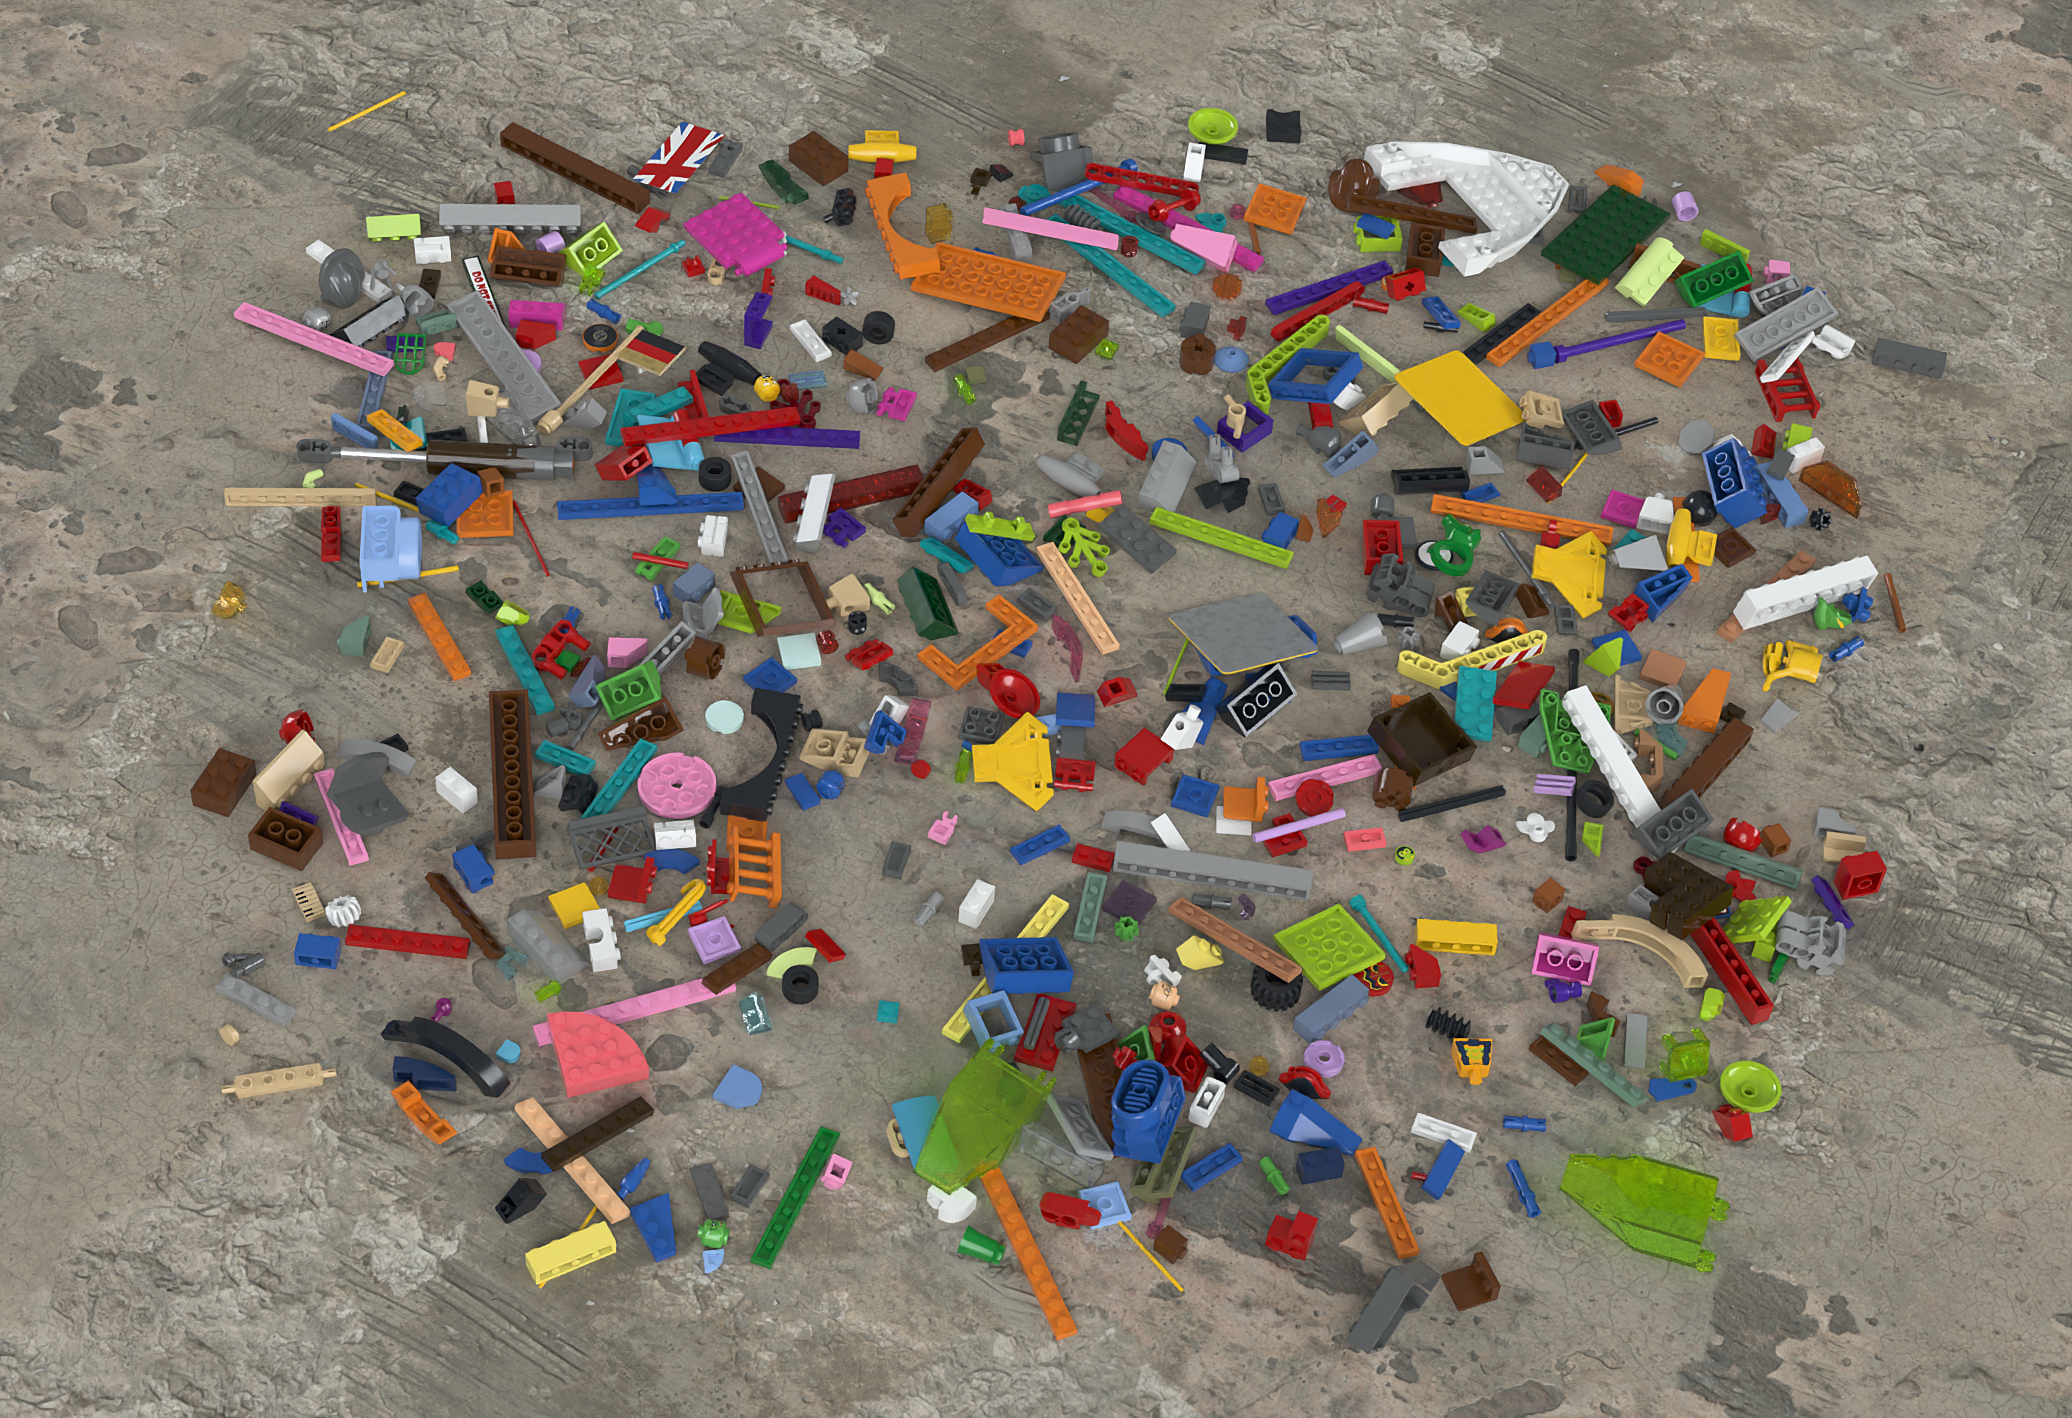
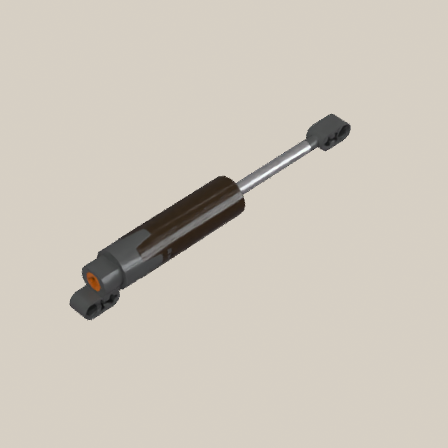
(511, 460)

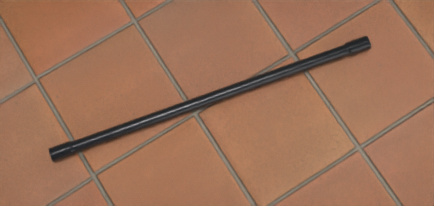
(1571, 845)

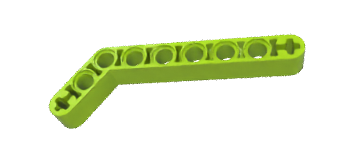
(1272, 363)

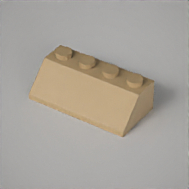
(1377, 409)
(288, 772)

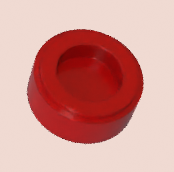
(920, 768)

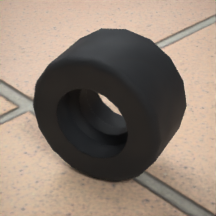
(878, 327)
(713, 466)
(803, 994)

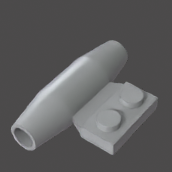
(1075, 475)

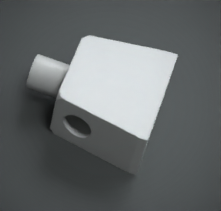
(1656, 514)
(1183, 729)

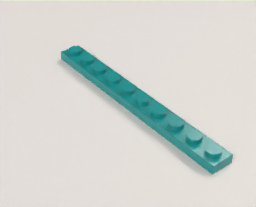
(1145, 238)
(1121, 274)

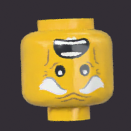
(766, 388)

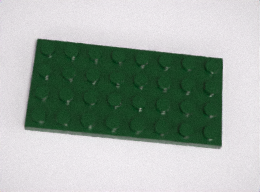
(1605, 234)

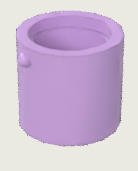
(1685, 206)
(550, 242)

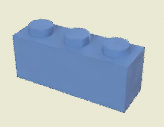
(950, 517)

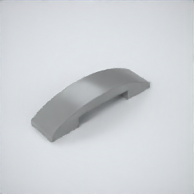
(398, 761)
(1133, 822)

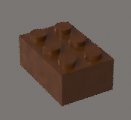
(818, 158)
(1424, 249)
(1078, 334)
(223, 782)
(285, 838)

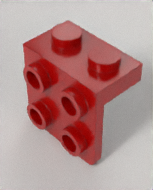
(717, 871)
(633, 883)

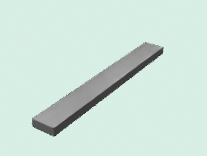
(759, 507)

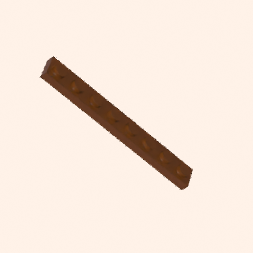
(1411, 213)
(980, 341)

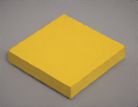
(571, 903)

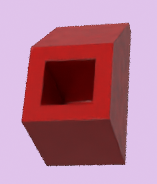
(1116, 691)
(1423, 968)
(1733, 1122)

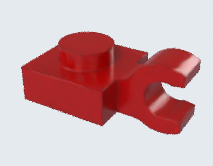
(1550, 539)

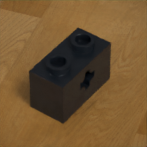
(842, 336)

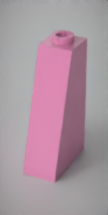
(1209, 245)

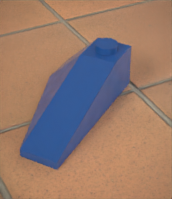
(654, 487)
(1309, 1123)

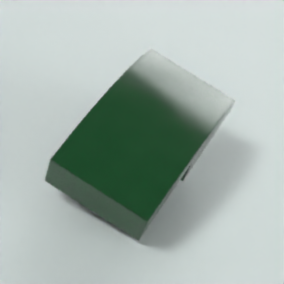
(483, 597)

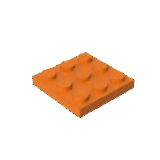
(1275, 208)
(1669, 359)
(487, 517)

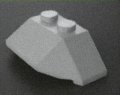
(1776, 294)

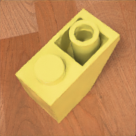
(1199, 953)

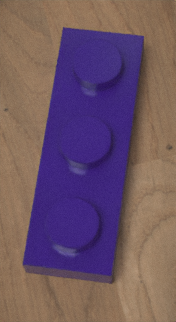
(1832, 902)

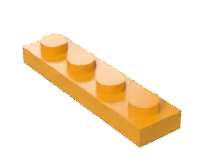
(394, 430)

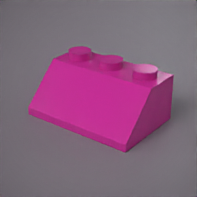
(538, 312)
(1565, 958)

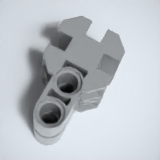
(1811, 941)

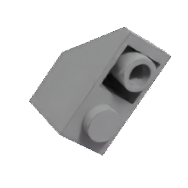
(585, 415)
(1483, 461)

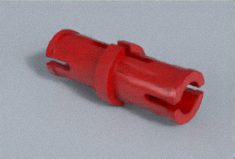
(1371, 304)

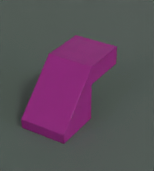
(1485, 840)

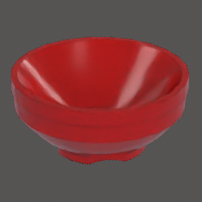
(1169, 1031)

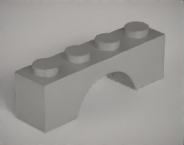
(1018, 240)

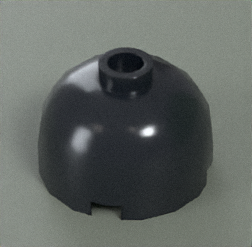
(1701, 507)

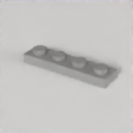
(255, 1000)

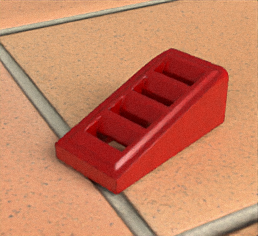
(821, 290)
(975, 491)
(1156, 1040)

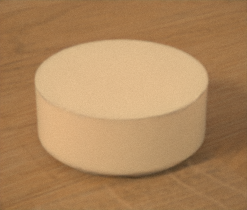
(229, 1034)

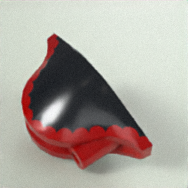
(1305, 1081)

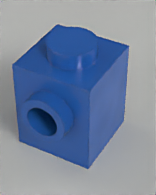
(1541, 355)

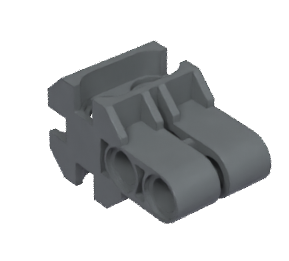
(1400, 586)

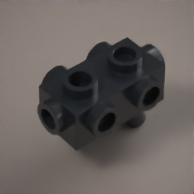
(843, 208)

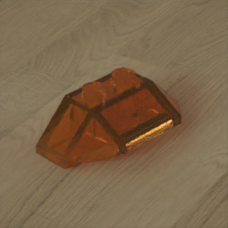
(1833, 485)

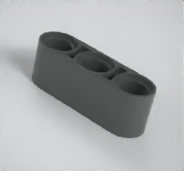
(781, 926)

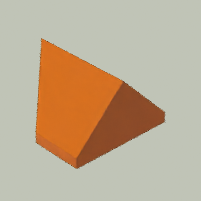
(504, 239)

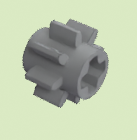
(1408, 638)

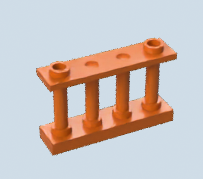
(772, 861)

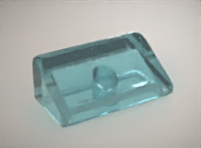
(755, 1014)

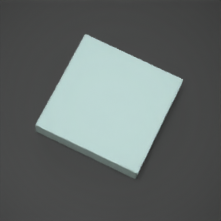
(799, 651)

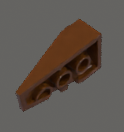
(650, 723)

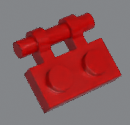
(869, 654)
(1074, 769)

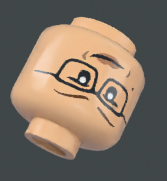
(1164, 995)

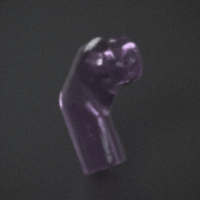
(1248, 906)

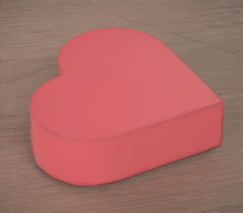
(445, 349)

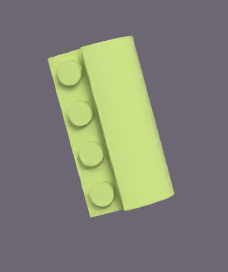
(1650, 271)

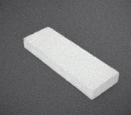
(810, 340)
(1442, 1131)

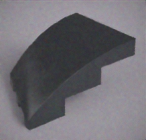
(1231, 493)

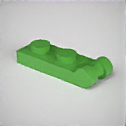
(665, 548)

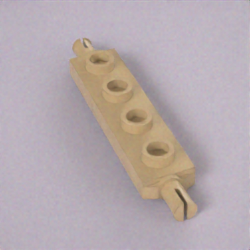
(278, 1080)

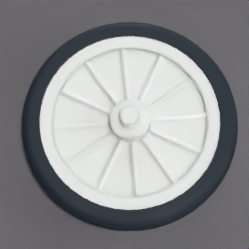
(1424, 558)

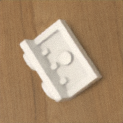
(1834, 342)

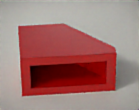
(534, 334)

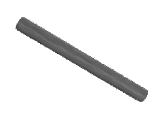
(1655, 314)

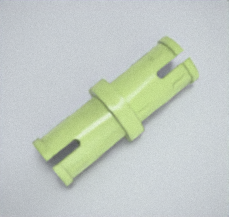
(879, 599)

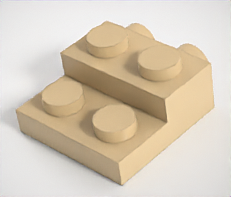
(1541, 410)

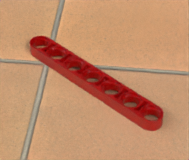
(1133, 179)
(1323, 307)

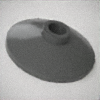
(1148, 224)

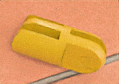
(1772, 657)

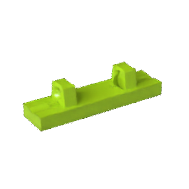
(1000, 527)

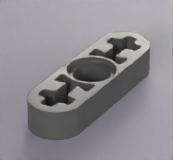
(952, 583)

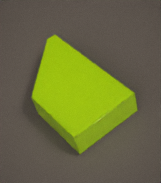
(1592, 836)

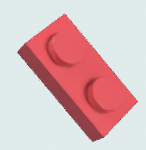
(1364, 839)

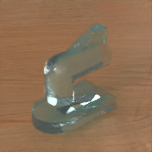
(507, 969)

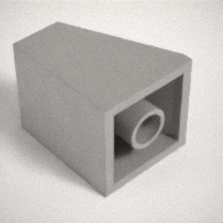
(1639, 555)

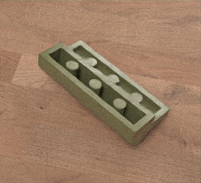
(1160, 1180)

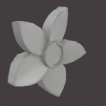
(849, 297)

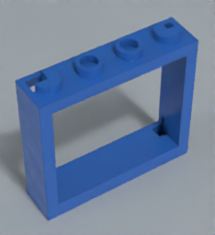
(1284, 389)

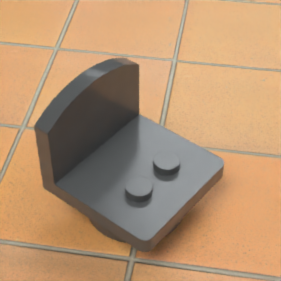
(1063, 160)
(363, 797)

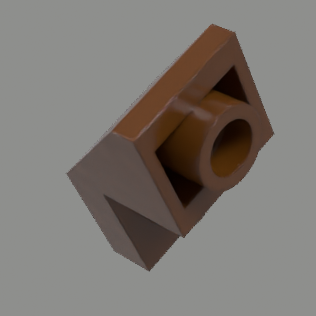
(1597, 1007)

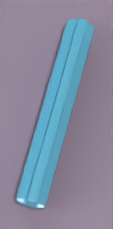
(655, 918)

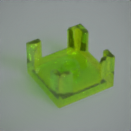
(1686, 1058)

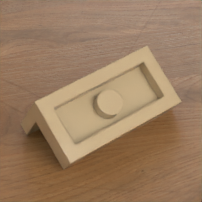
(1840, 845)

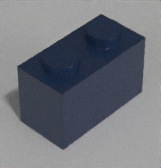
(1320, 1165)

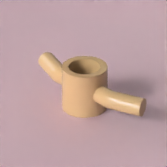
(1235, 416)

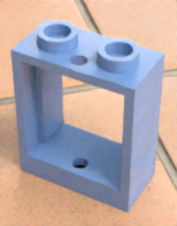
(990, 1002)

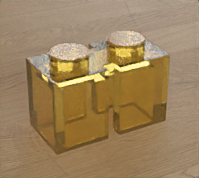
(938, 223)

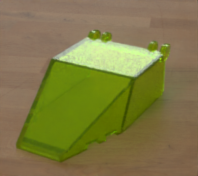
(979, 1120)
(1648, 1204)

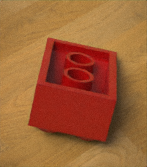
(1380, 538)

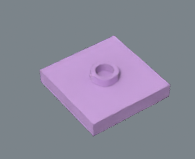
(714, 940)

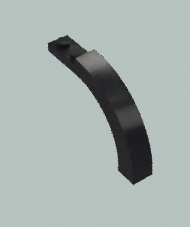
(452, 1046)

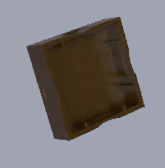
(1422, 738)

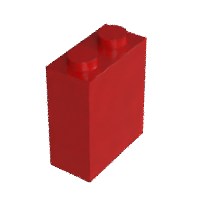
(623, 463)

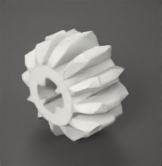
(343, 911)

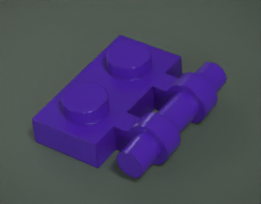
(846, 524)

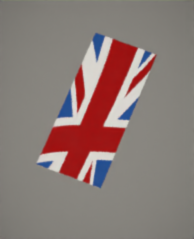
(678, 157)

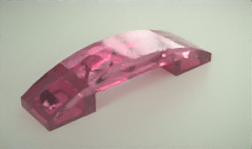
(1064, 632)
(915, 727)

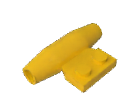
(881, 145)
(1685, 542)

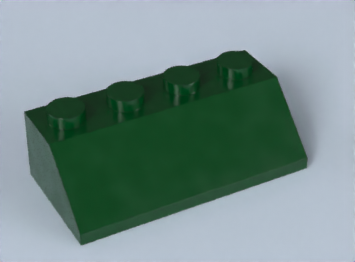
(926, 605)

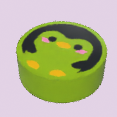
(1404, 855)

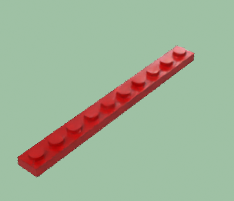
(709, 426)

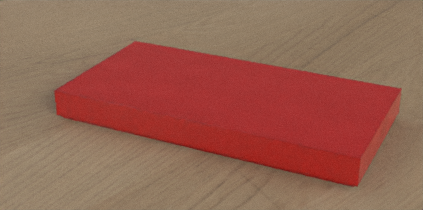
(1523, 685)

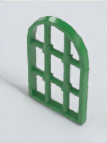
(414, 360)

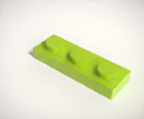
(1722, 245)

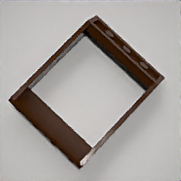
(812, 586)

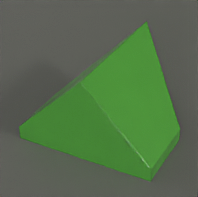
(1596, 1036)

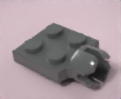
(1085, 1031)

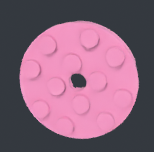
(663, 799)

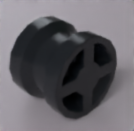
(857, 622)
(811, 720)

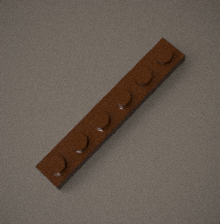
(464, 914)

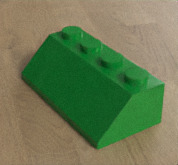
(1714, 280)

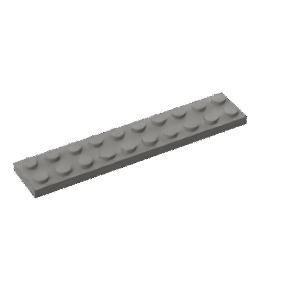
(503, 355)

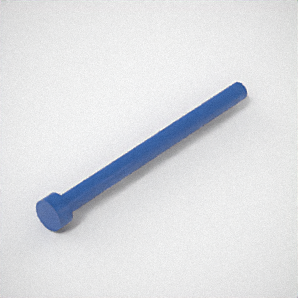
(1072, 191)

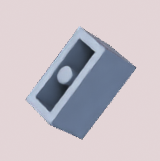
(694, 584)

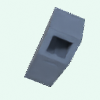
(584, 691)

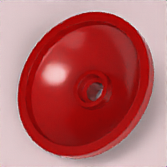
(1014, 693)

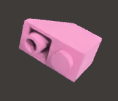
(625, 651)

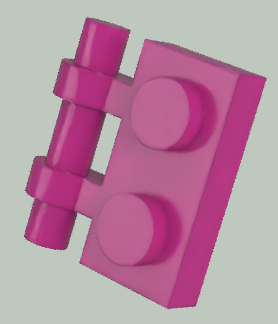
(901, 405)

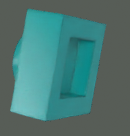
(888, 1011)

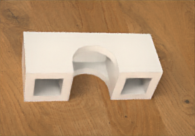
(598, 926)

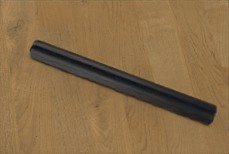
(1451, 803)

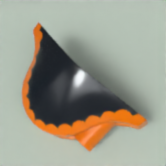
(1506, 629)

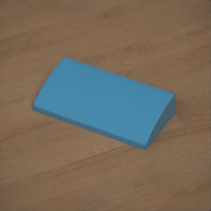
(913, 1121)

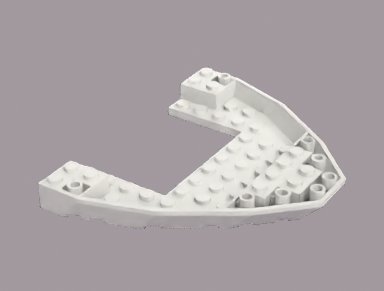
(1503, 189)

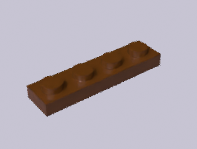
(736, 968)

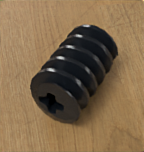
(1448, 1024)

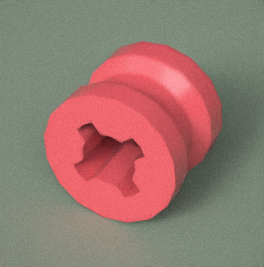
(1016, 137)

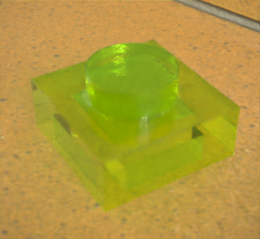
(1107, 349)

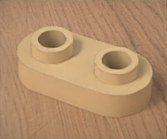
(896, 1139)

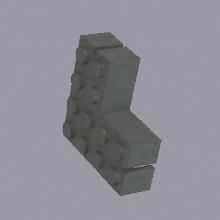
(1390, 1303)

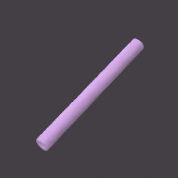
(1298, 825)

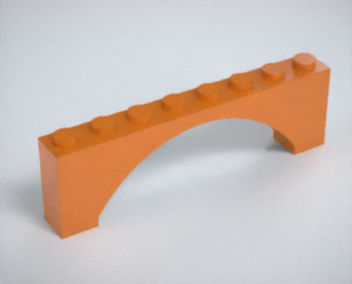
(907, 258)

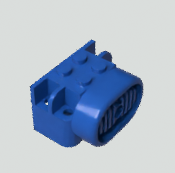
(1145, 1110)

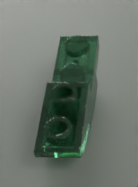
(781, 182)

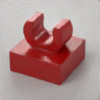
(693, 266)

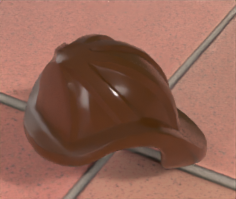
(1353, 178)

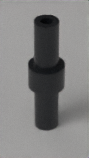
(1436, 326)

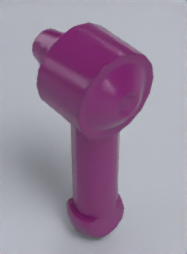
(443, 1008)

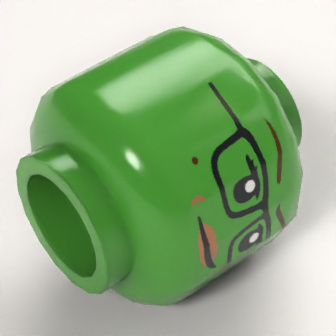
(713, 1233)

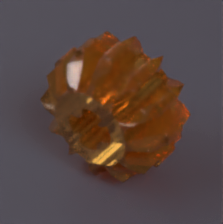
(1227, 286)

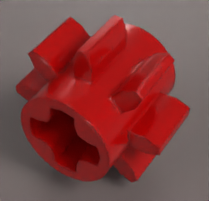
(1124, 1057)

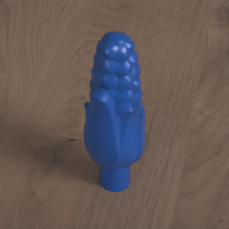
(633, 1178)

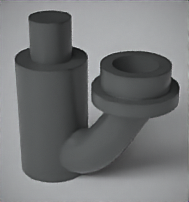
(249, 963)

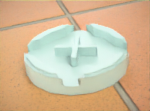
(724, 717)

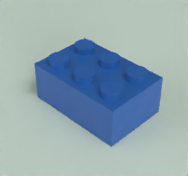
(449, 495)

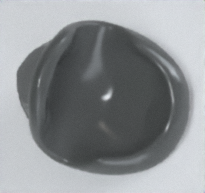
(341, 278)

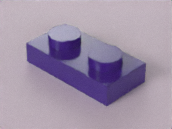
(298, 812)

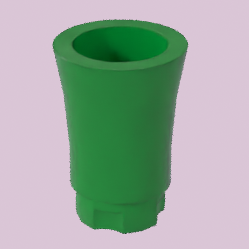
(981, 1246)

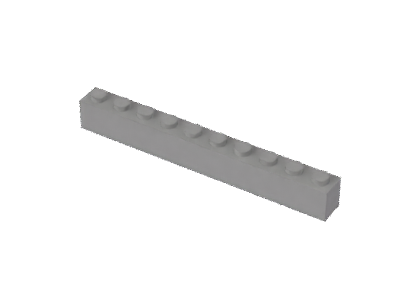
(1213, 870)

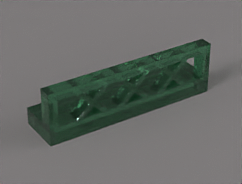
(1077, 404)

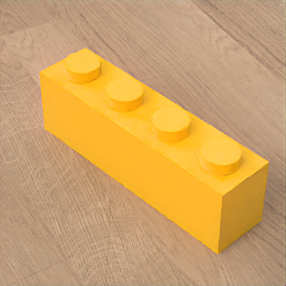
(1456, 936)

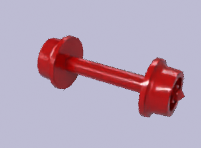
(1160, 211)

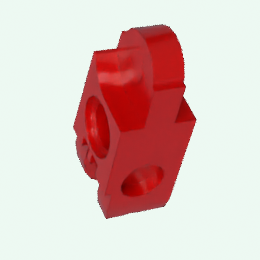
(1068, 1211)

